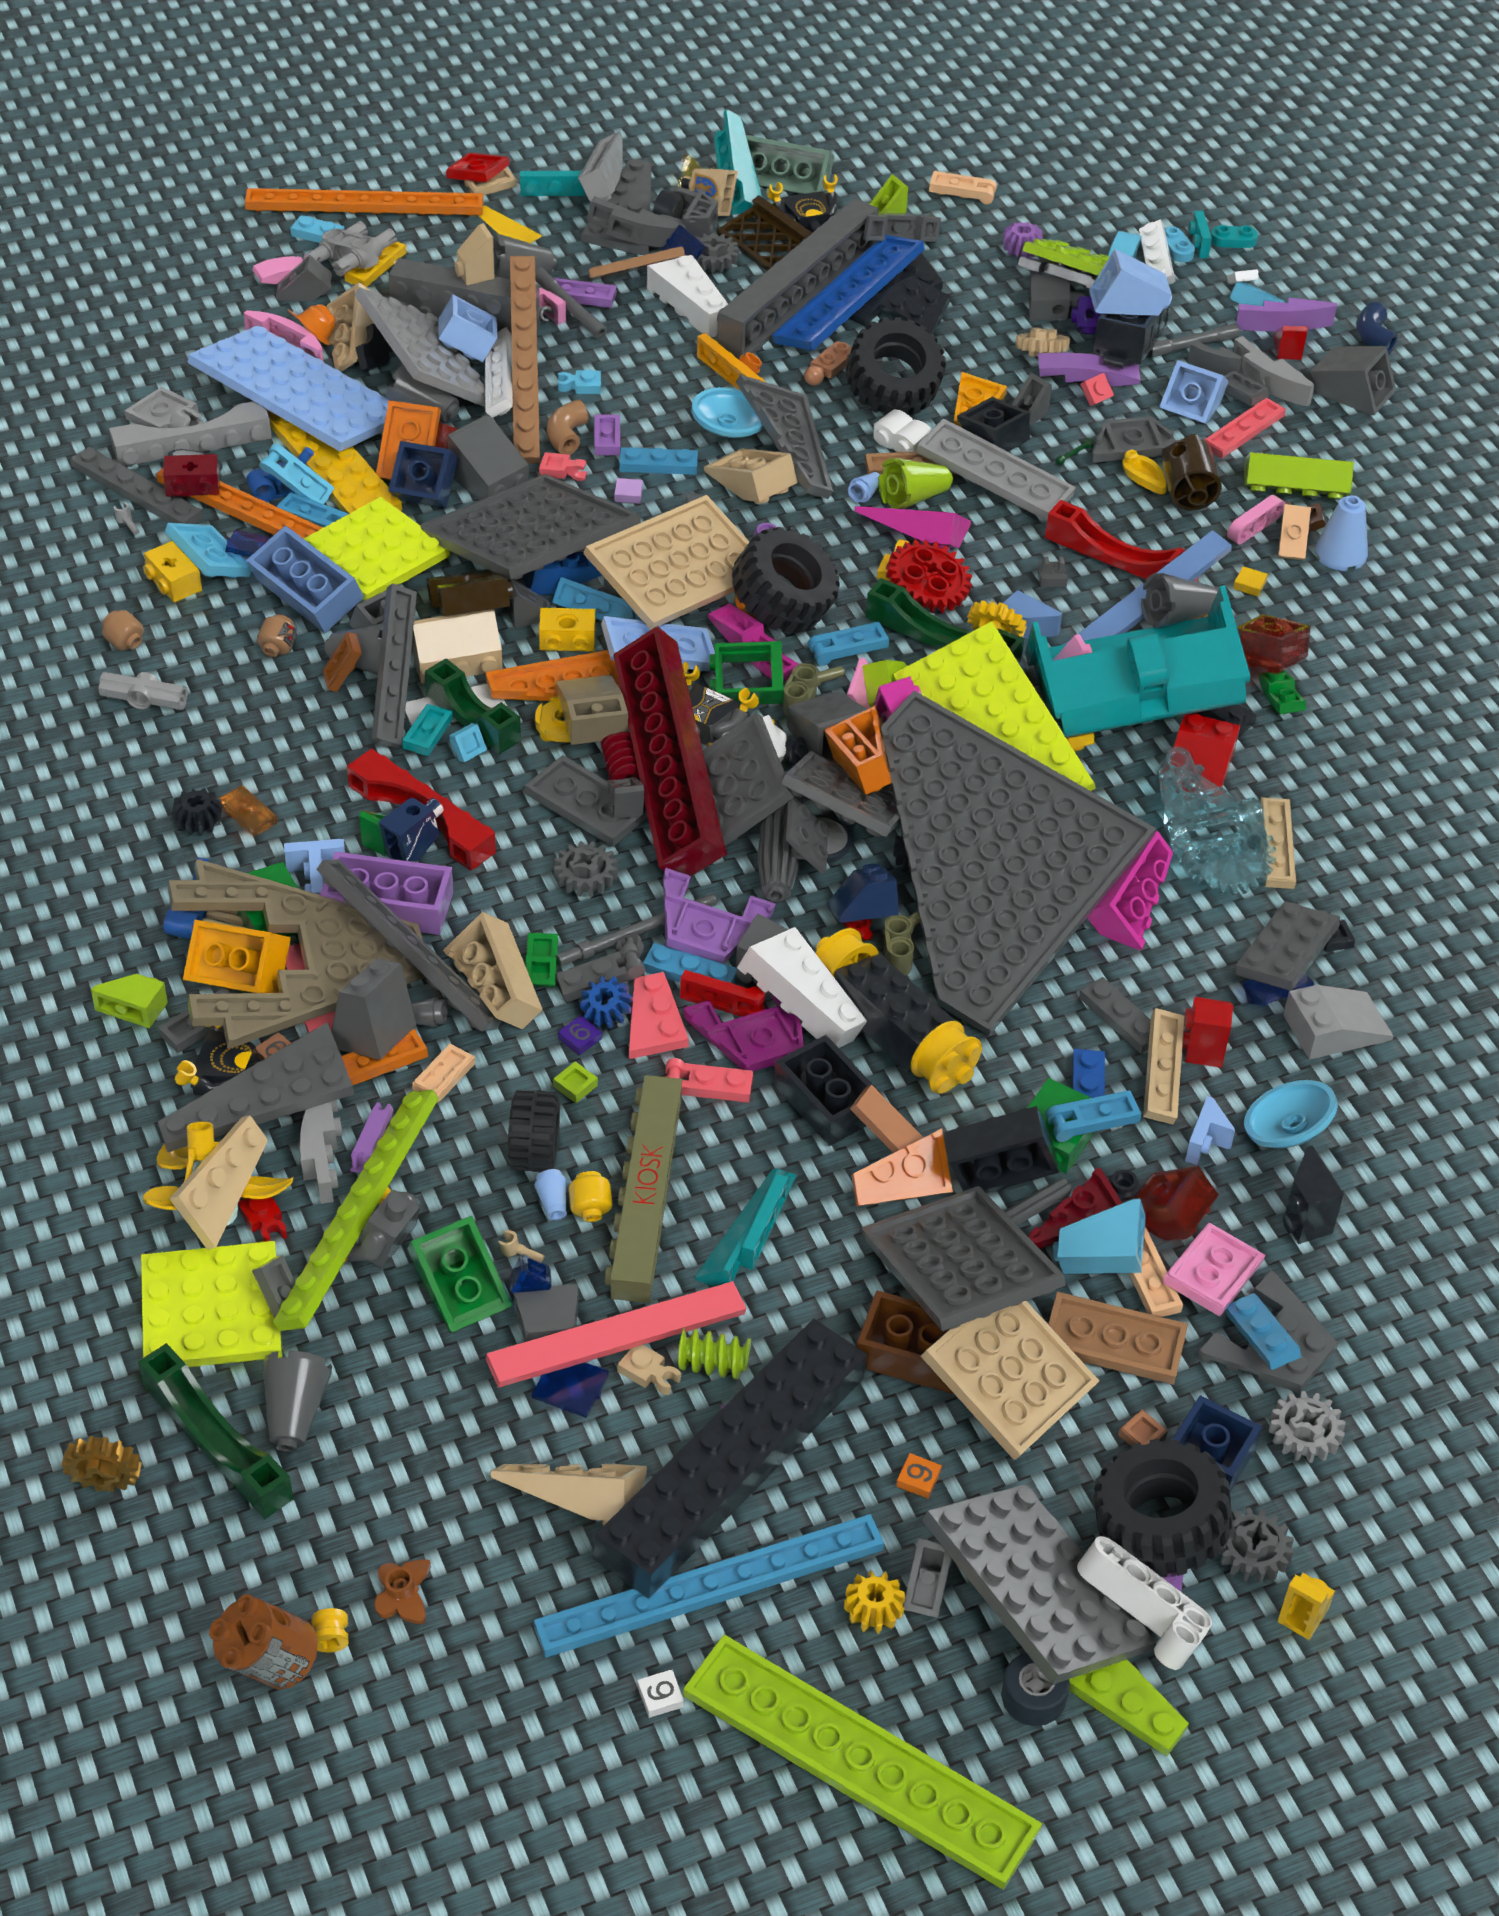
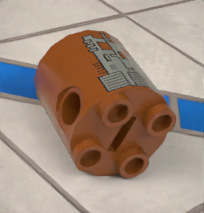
(264, 1642)

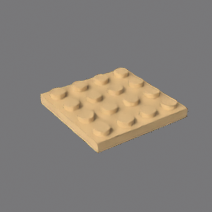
(1011, 1374)

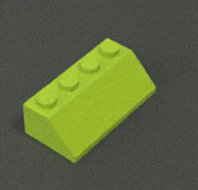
(1298, 474)

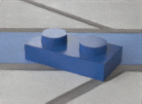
(1088, 1072)

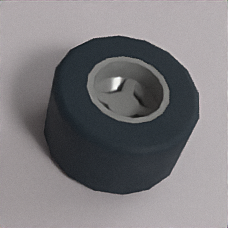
(1031, 1708)

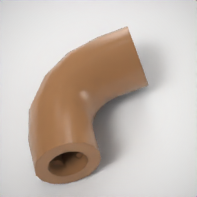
(561, 426)

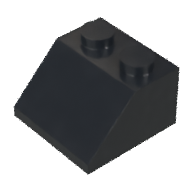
(997, 423)
(1312, 1200)

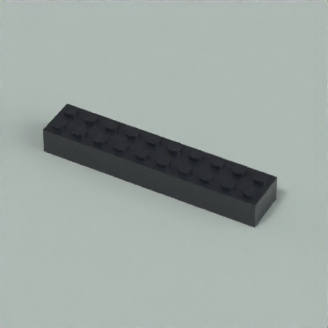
(729, 1458)

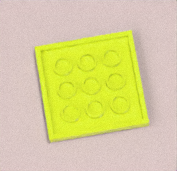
(378, 546)
(208, 1304)

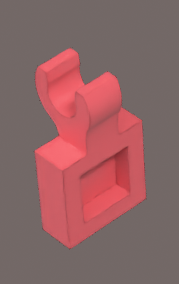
(560, 465)

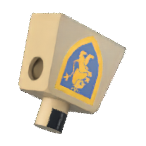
(715, 183)

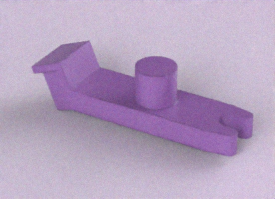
(370, 1135)

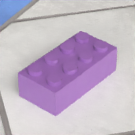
(409, 889)

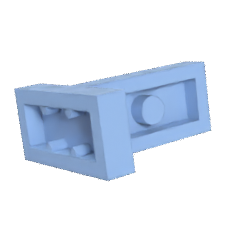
(307, 858)

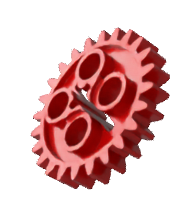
(930, 575)

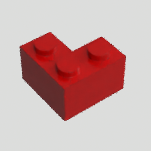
(1208, 1031)

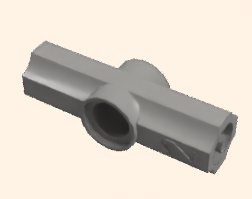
(143, 690)

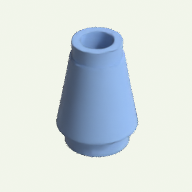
(863, 487)
(552, 1193)

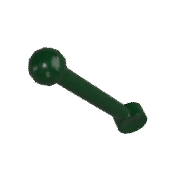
(1088, 443)

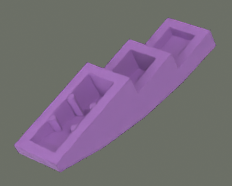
(1293, 313)
(1084, 367)

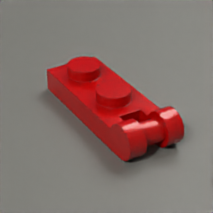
(721, 994)

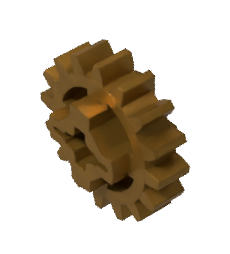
(101, 1464)

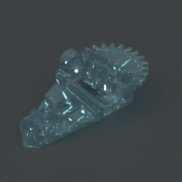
(1228, 858)

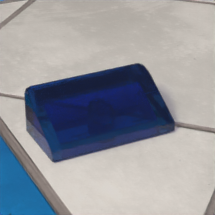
(1263, 994)
(530, 1276)

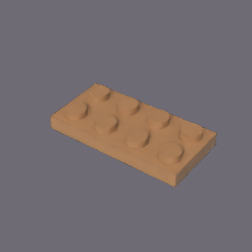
(1119, 1337)

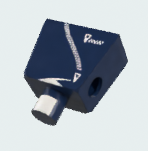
(410, 829)

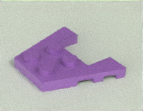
(702, 928)

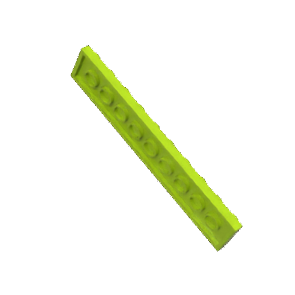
(864, 1761)

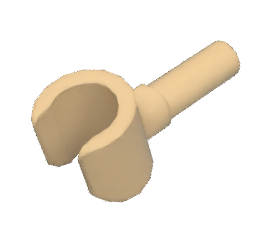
(513, 1247)

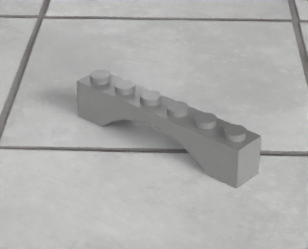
(142, 444)

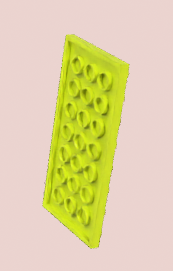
(988, 688)

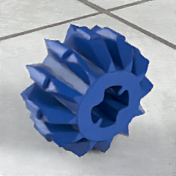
(617, 1004)

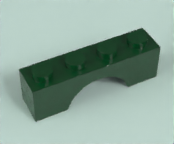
(450, 690)

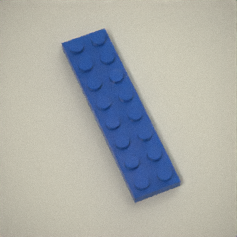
(848, 292)

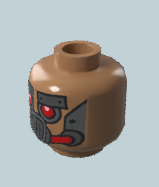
(277, 635)

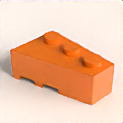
(860, 750)

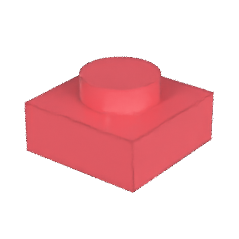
(1097, 389)

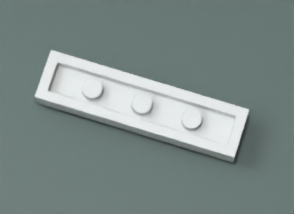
(1156, 248)

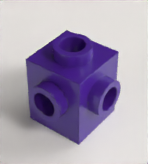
(1082, 322)

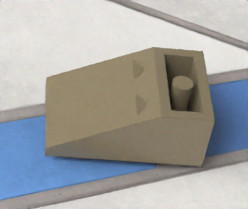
(592, 708)

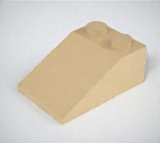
(754, 473)

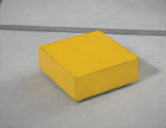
(1250, 581)

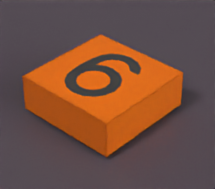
(919, 1476)

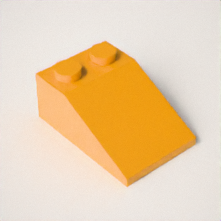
(235, 957)

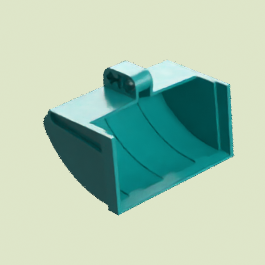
(1143, 673)

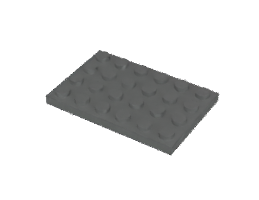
(962, 1258)
(1032, 1583)

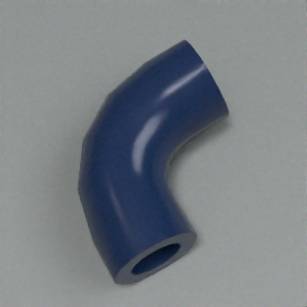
(1370, 328)

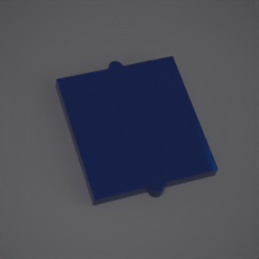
(684, 238)
(245, 543)
(572, 1388)

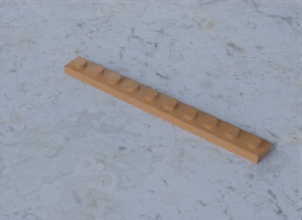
(524, 358)

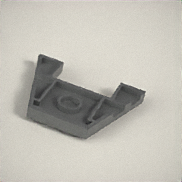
(1312, 1338)

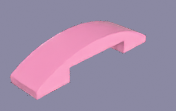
(287, 329)

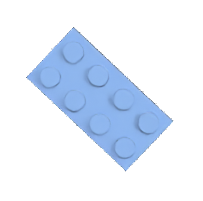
(693, 642)

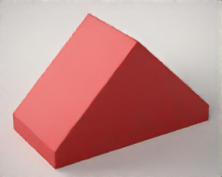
(1290, 342)

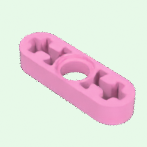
(1255, 519)

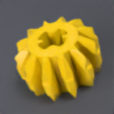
(874, 1601)

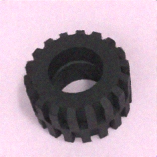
(533, 1130)

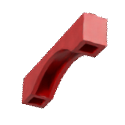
(1075, 529)
(382, 780)

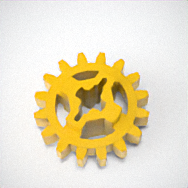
(999, 614)

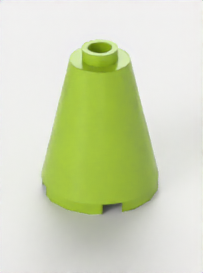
(911, 482)

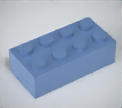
(305, 579)

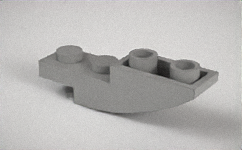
(1278, 376)
(317, 1145)

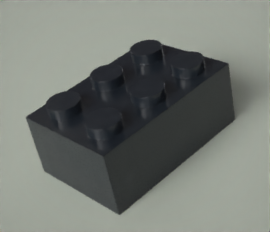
(822, 1088)
(1002, 1151)

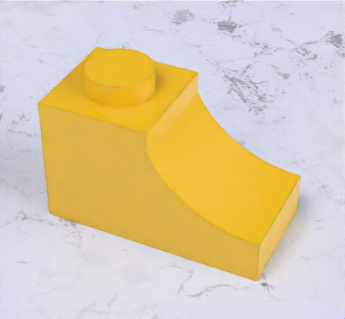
(1305, 1605)

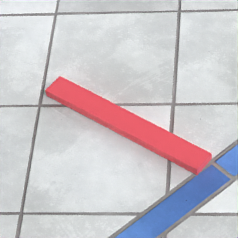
(614, 1334)

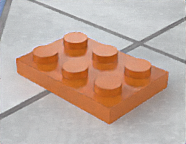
(409, 424)

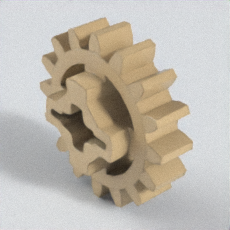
(1042, 341)

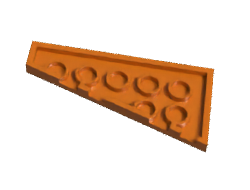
(539, 679)

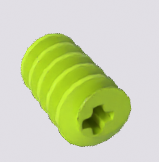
(713, 1354)

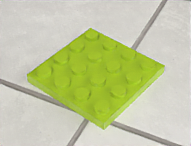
(1071, 256)

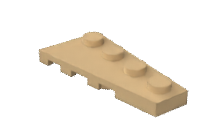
(218, 1182)

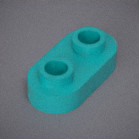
(1234, 236)

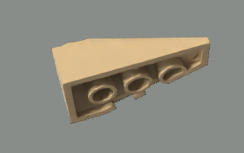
(349, 327)
(590, 1493)

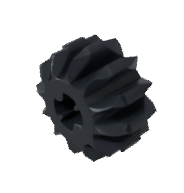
(197, 811)

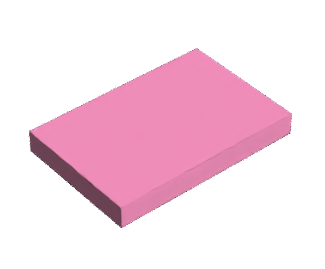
(1213, 1269)

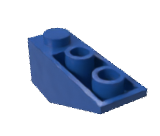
(574, 567)

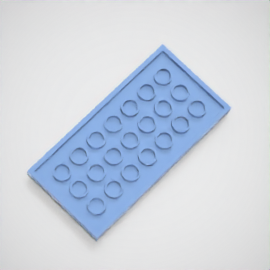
(295, 386)

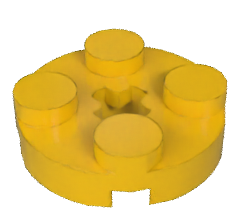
(549, 722)

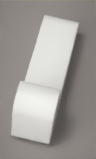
(1148, 1599)

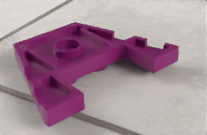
(750, 1040)

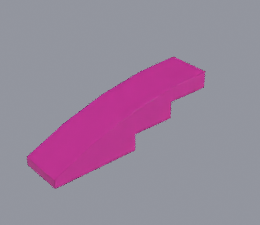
(740, 628)

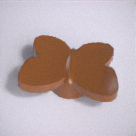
(401, 1590)

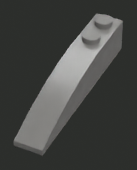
(603, 168)

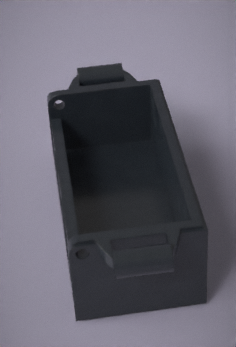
(1128, 338)

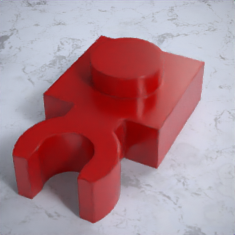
(263, 1215)

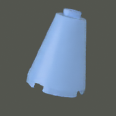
(1344, 536)

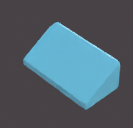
(1248, 294)

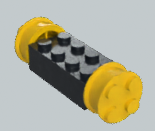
(900, 1014)

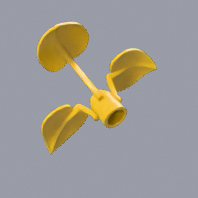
(200, 1144)

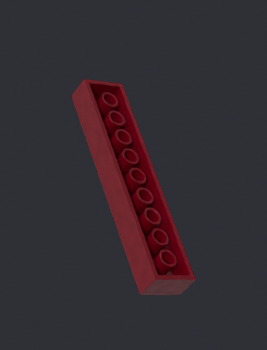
(669, 754)

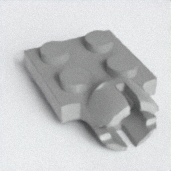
(164, 410)

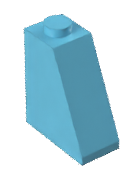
(1104, 1242)

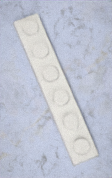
(499, 375)

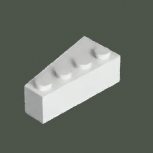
(688, 290)
(804, 986)

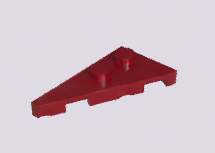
(1084, 1202)

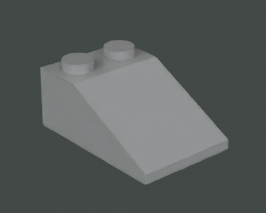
(1334, 1020)

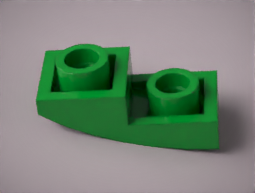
(1281, 692)

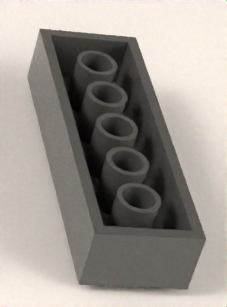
(431, 287)

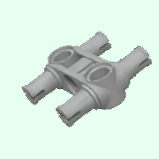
(352, 248)

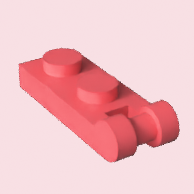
(711, 1080)

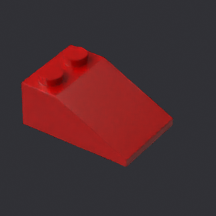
(1209, 743)

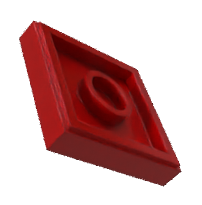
(477, 167)

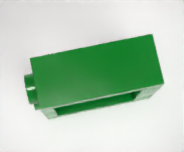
(749, 652)

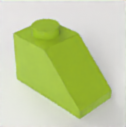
(131, 999)

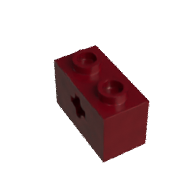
(191, 475)

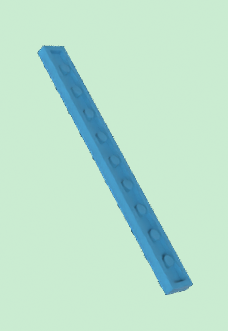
(708, 1585)

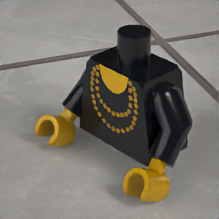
(808, 209)
(215, 1063)

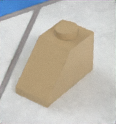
(476, 257)

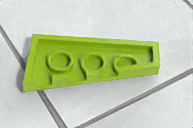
(1133, 1703)

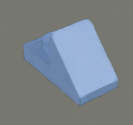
(1210, 1129)

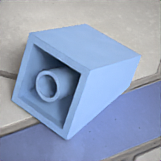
(1130, 287)

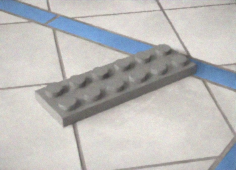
(994, 469)

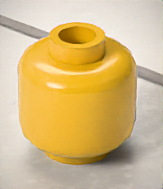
(590, 1196)

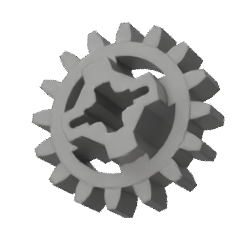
(1307, 1426)

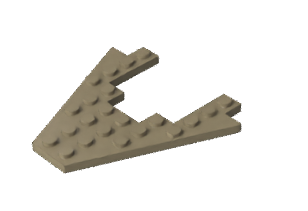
(332, 942)

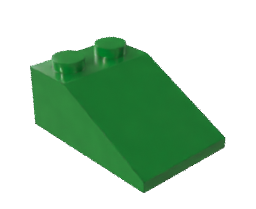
(459, 1274)

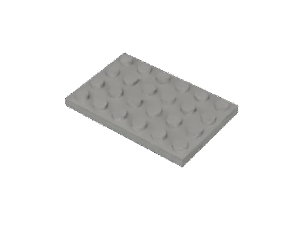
(417, 345)

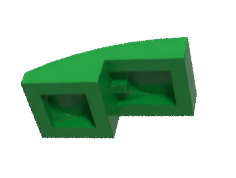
(541, 959)

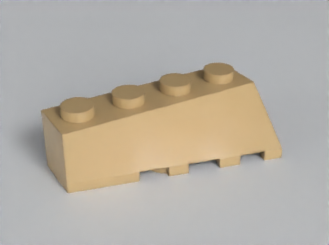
(496, 969)

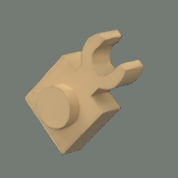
(646, 1366)

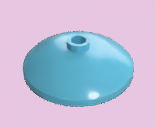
(725, 413)
(1291, 1114)

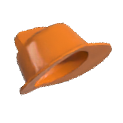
(317, 321)

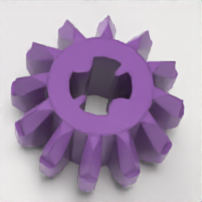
(1017, 234)

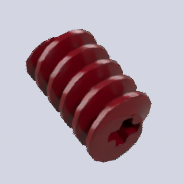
(619, 756)

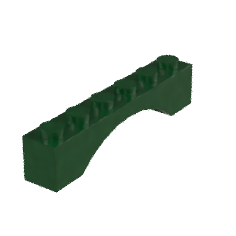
(899, 611)
(244, 1465)

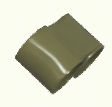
(804, 682)
(897, 941)

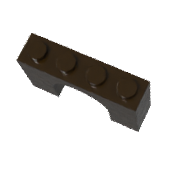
(469, 592)

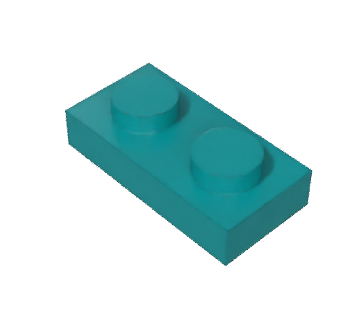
(1201, 234)
(427, 729)

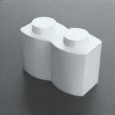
(900, 431)

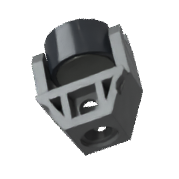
(700, 214)

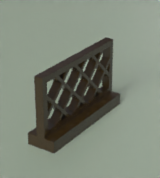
(768, 218)

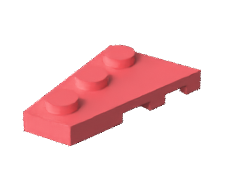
(655, 1018)

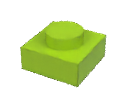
(575, 1082)

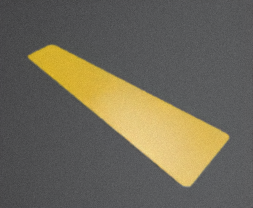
(507, 226)

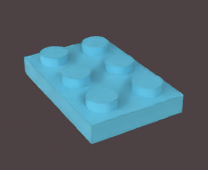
(207, 550)

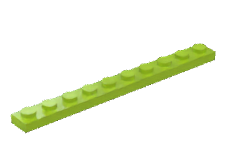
(355, 1211)

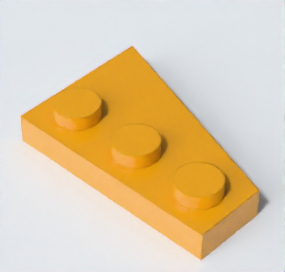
(974, 391)

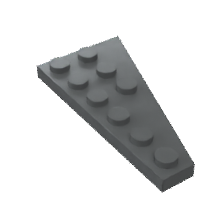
(792, 429)

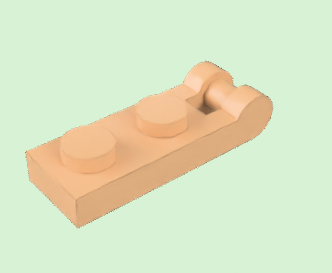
(963, 186)

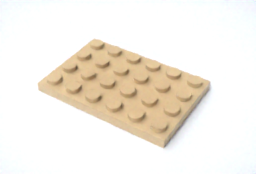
(671, 561)

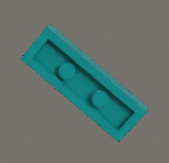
(550, 183)

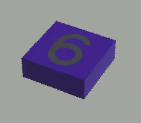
(579, 1035)

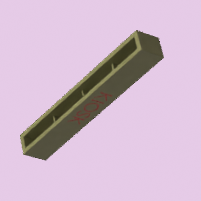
(646, 1189)

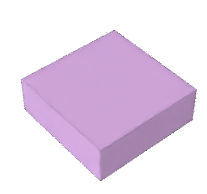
(628, 490)

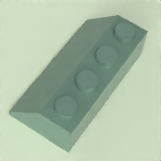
(793, 165)

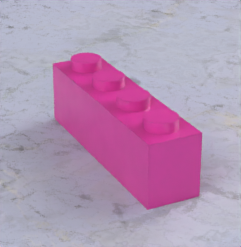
(1127, 905)

